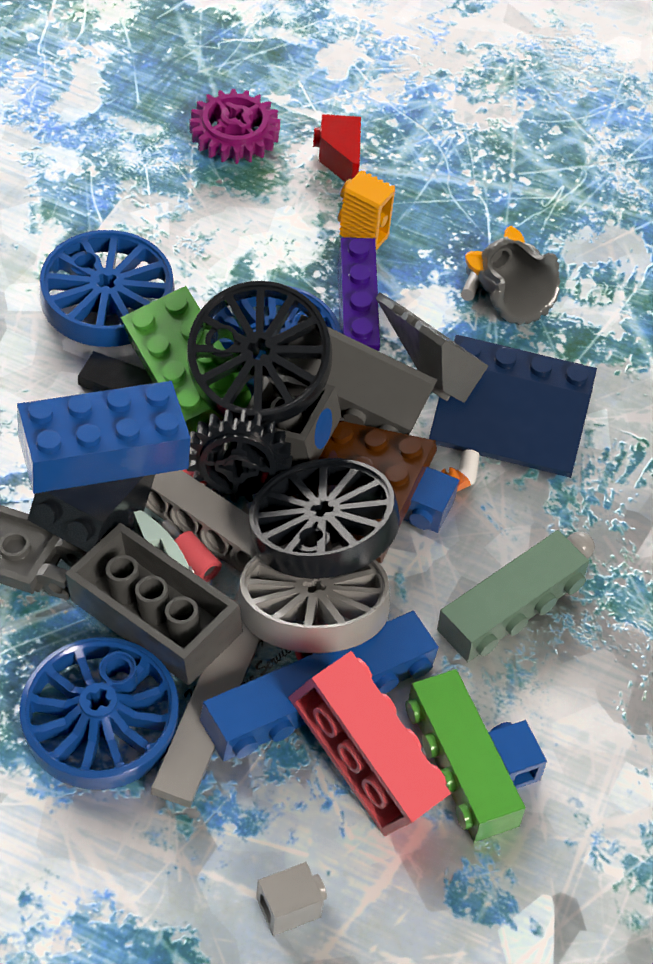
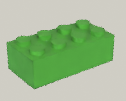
(160, 340)

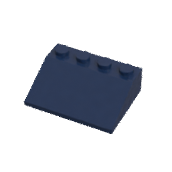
(520, 411)

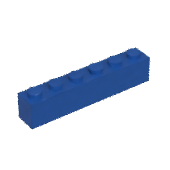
(261, 708)

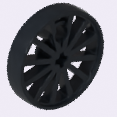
(241, 354)
(325, 521)

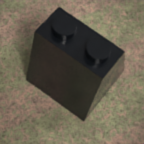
(90, 511)

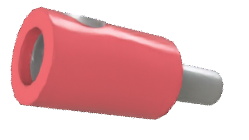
(198, 556)

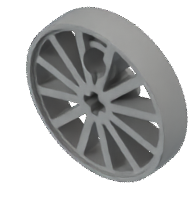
(358, 596)

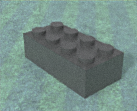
(154, 602)

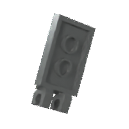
(32, 555)

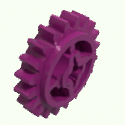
(235, 119)

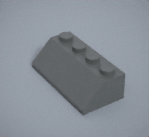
(369, 384)

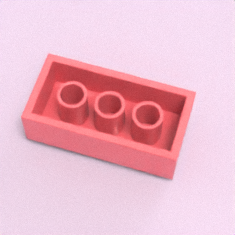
(370, 744)

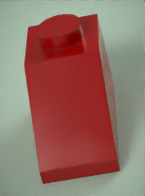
(339, 144)

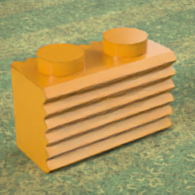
(366, 208)

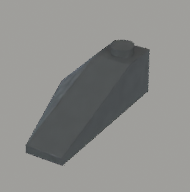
(434, 353)

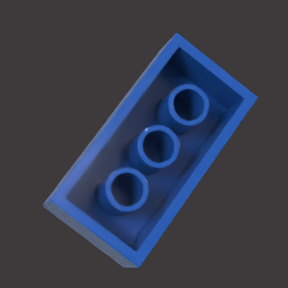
(103, 436)

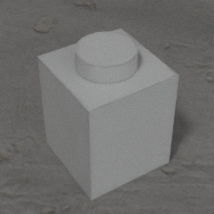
(291, 898)

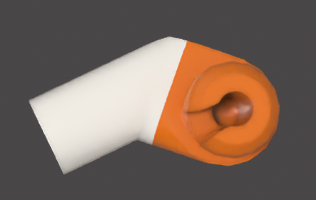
(467, 471)

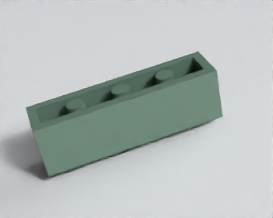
(513, 596)

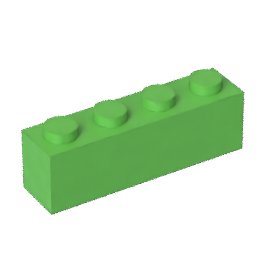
(466, 755)

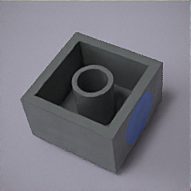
(311, 428)

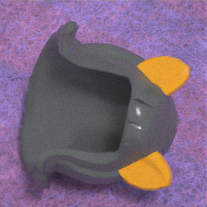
(517, 277)

